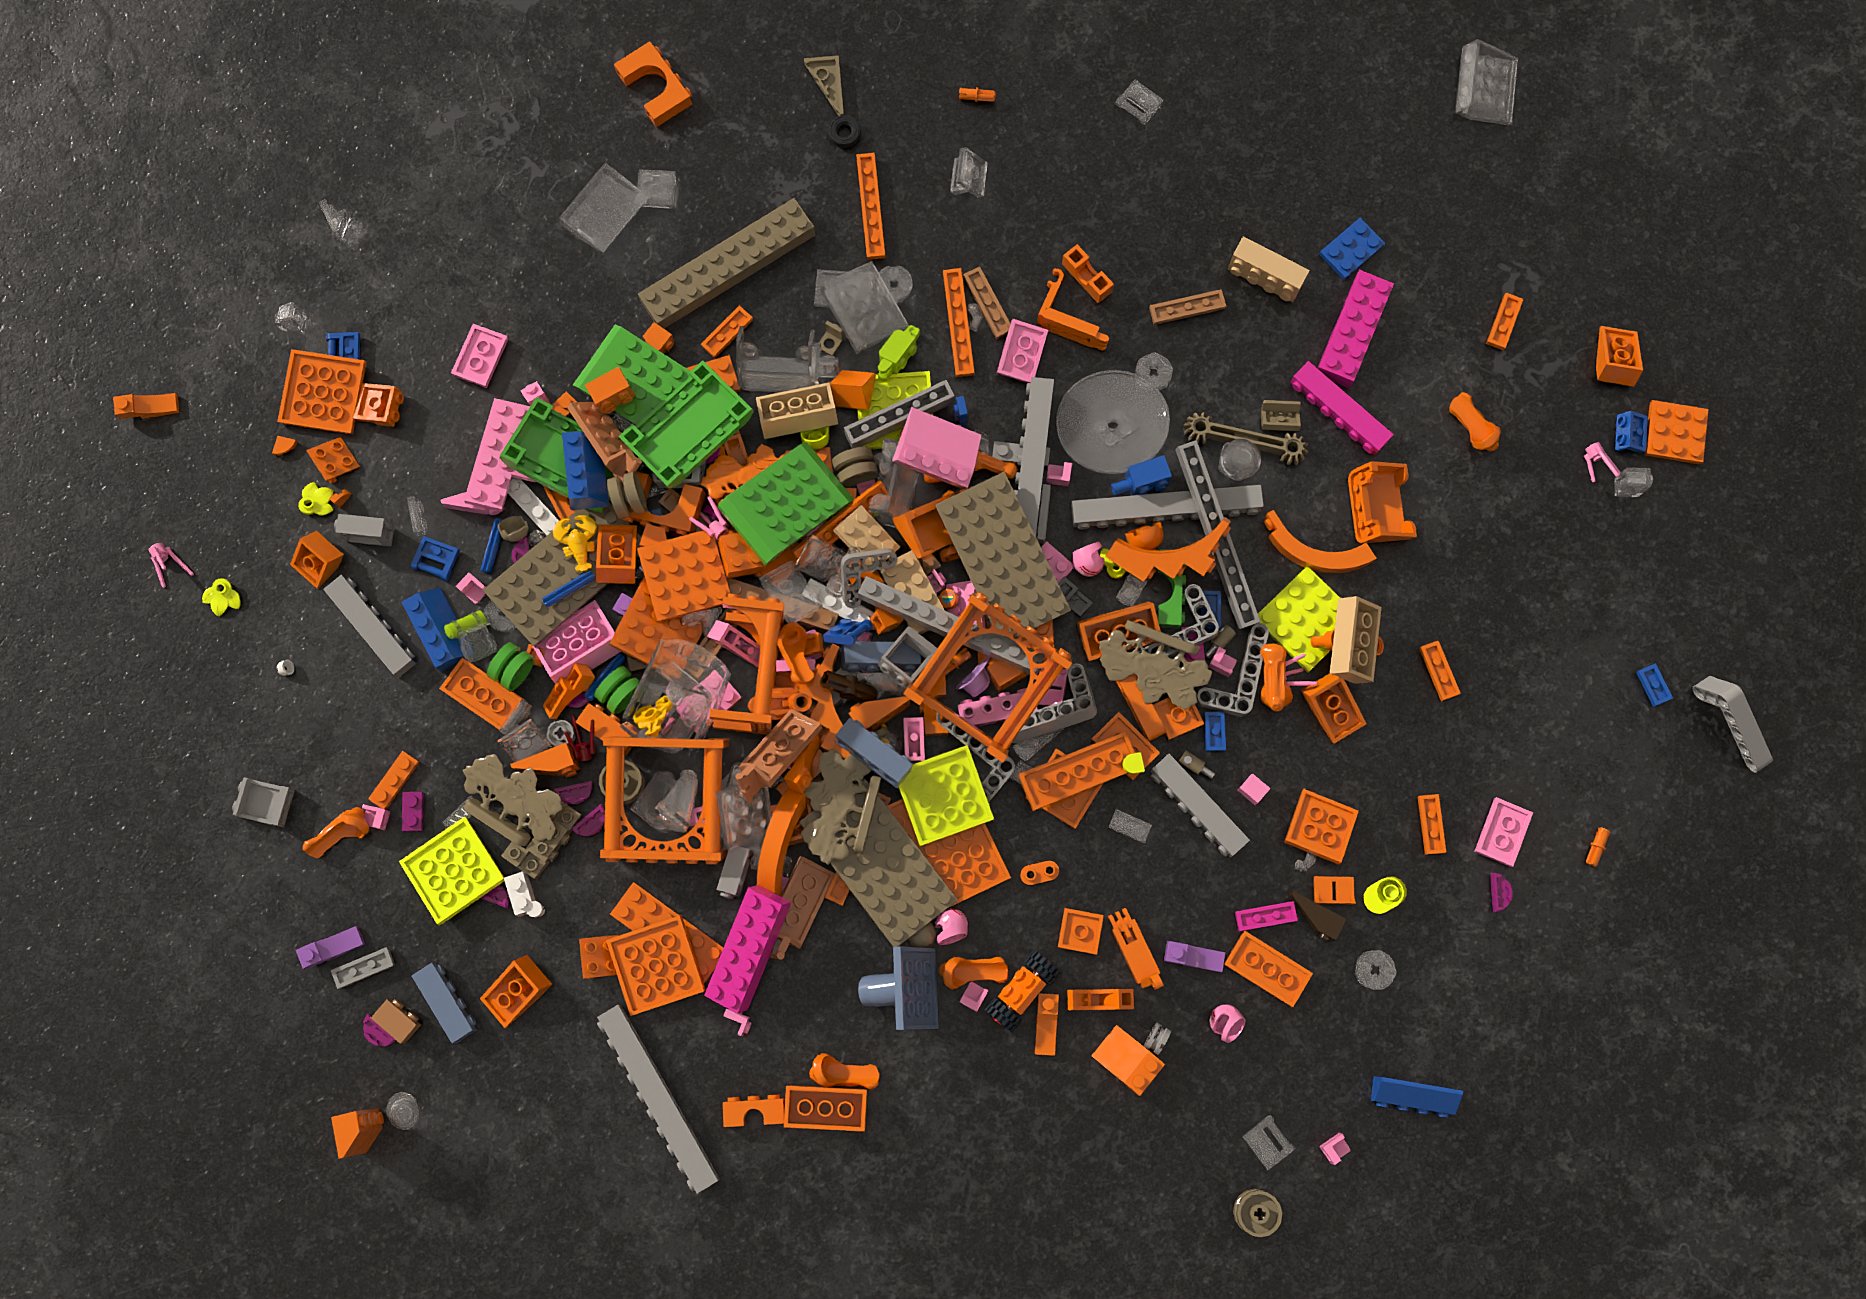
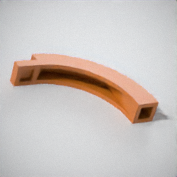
(1314, 559)
(777, 840)

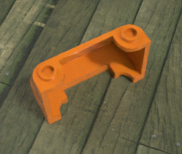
(1378, 502)
(924, 528)

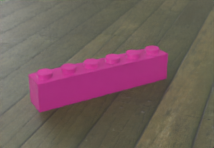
(1341, 408)

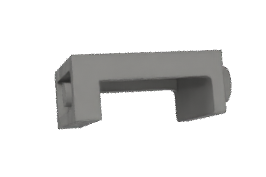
(263, 802)

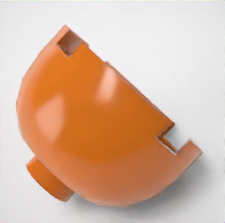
(1146, 536)

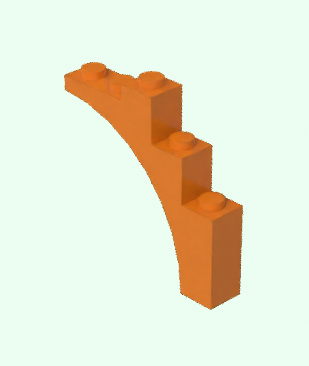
(1171, 562)
(824, 710)

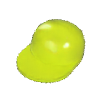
(816, 438)
(1385, 895)

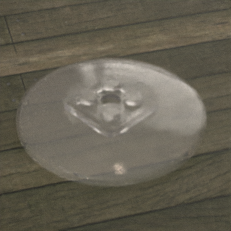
(1110, 398)

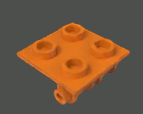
(333, 459)
(596, 957)

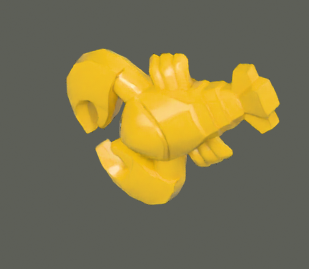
(577, 540)
(651, 717)

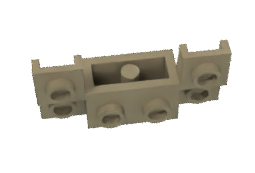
(539, 853)

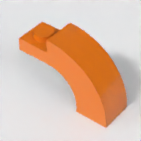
(1101, 999)

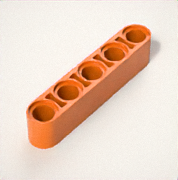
(1144, 713)

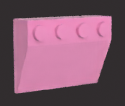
(938, 448)
(578, 640)

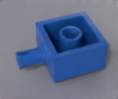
(1145, 478)

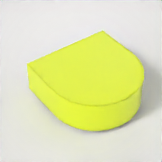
(1133, 763)

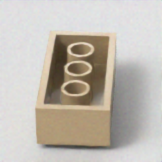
(1267, 269)
(796, 410)
(911, 579)
(1355, 640)

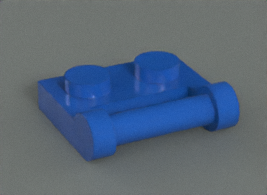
(348, 344)
(437, 552)
(847, 631)

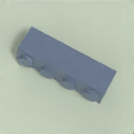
(867, 655)
(873, 752)
(444, 1002)

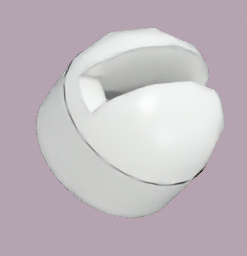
(285, 663)

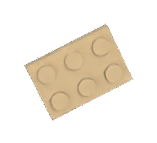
(864, 533)

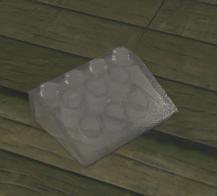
(1486, 83)
(603, 208)
(863, 307)

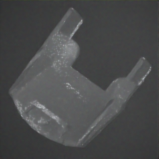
(695, 661)

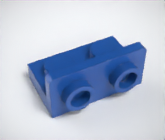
(1631, 432)

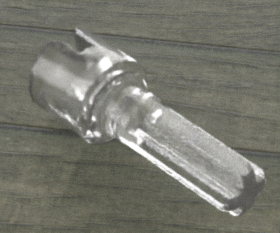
(834, 585)

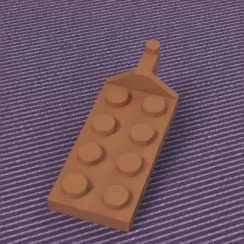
(604, 438)
(776, 752)
(806, 892)

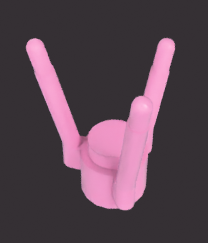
(1596, 453)
(715, 528)
(160, 555)
(1297, 683)

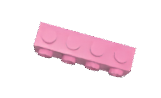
(988, 709)

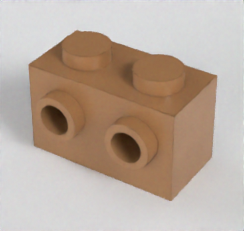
(396, 1020)

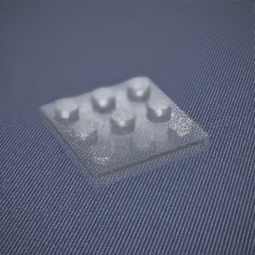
(740, 819)

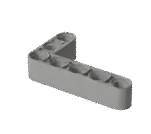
(1199, 628)
(1244, 678)
(1058, 711)
(1739, 719)
(980, 750)

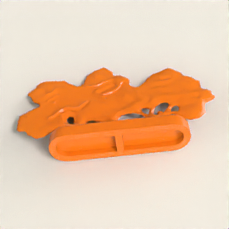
(728, 470)

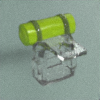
(473, 636)

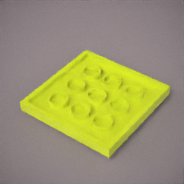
(891, 391)
(1298, 613)
(945, 796)
(452, 870)

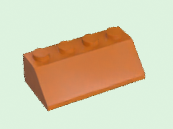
(1100, 627)
(356, 1131)

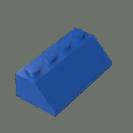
(584, 473)
(429, 614)
(1415, 1095)

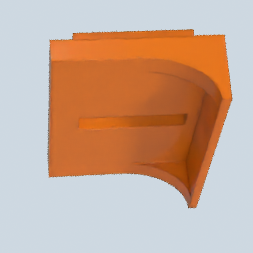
(1343, 886)

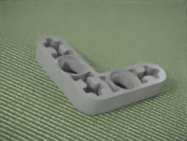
(855, 571)

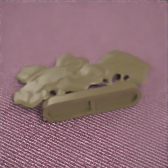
(1155, 671)
(518, 799)
(834, 800)

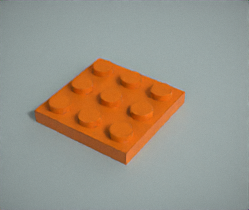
(1676, 432)
(1074, 807)
(1321, 826)

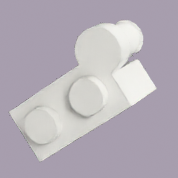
(522, 896)

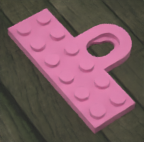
(490, 475)

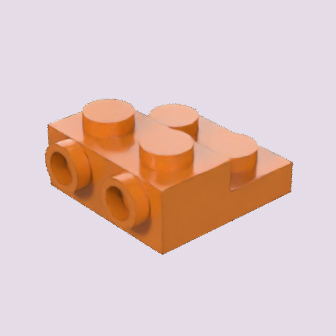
(378, 404)

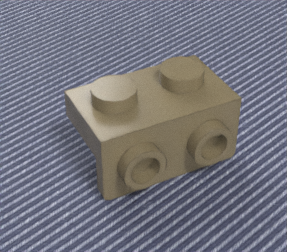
(1280, 415)

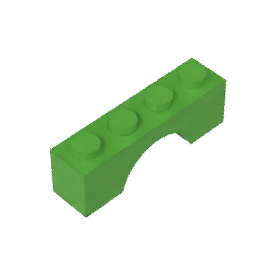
(1170, 613)

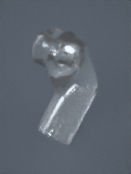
(977, 315)
(1304, 865)

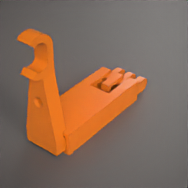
(1066, 325)
(1135, 950)

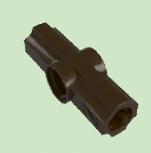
(848, 686)

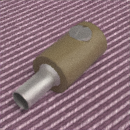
(1223, 638)
(1195, 764)

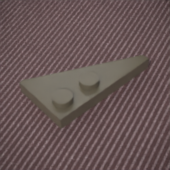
(827, 76)

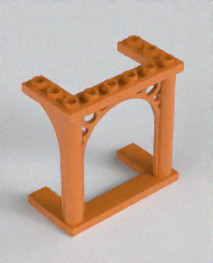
(763, 622)
(1034, 693)
(710, 848)

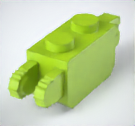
(897, 351)

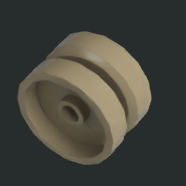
(855, 466)
(627, 495)
(634, 782)
(1268, 1219)

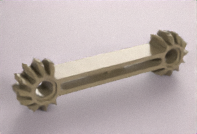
(1262, 441)

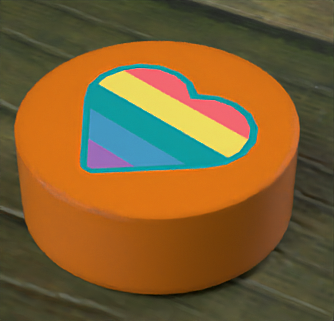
(948, 598)

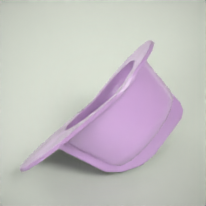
(977, 680)

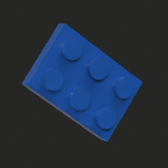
(1352, 248)

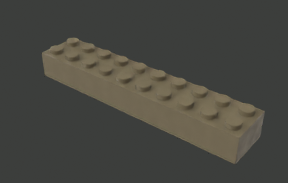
(727, 264)

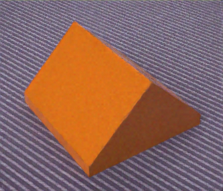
(853, 389)

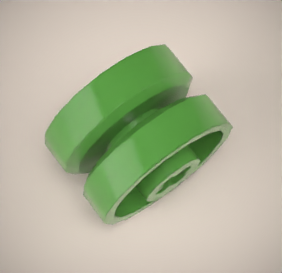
(510, 666)
(617, 690)

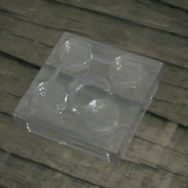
(658, 186)

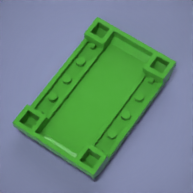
(648, 371)
(688, 426)
(538, 448)
(784, 502)

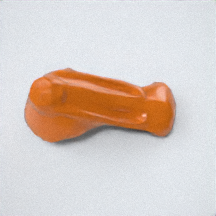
(1483, 434)
(998, 466)
(792, 645)
(1276, 691)
(347, 824)
(960, 971)
(830, 1073)

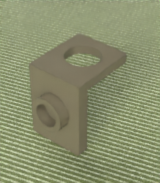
(834, 333)

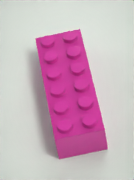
(1354, 328)
(747, 949)

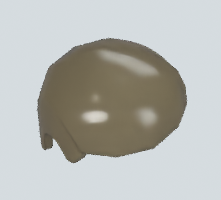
(513, 528)
(924, 937)

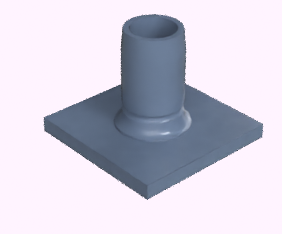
(909, 988)

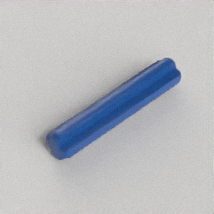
(492, 548)
(568, 588)
(617, 662)

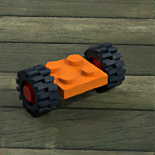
(1022, 990)

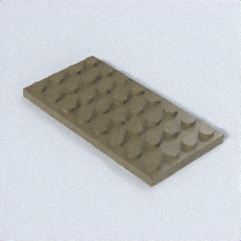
(1002, 552)
(543, 570)
(891, 875)

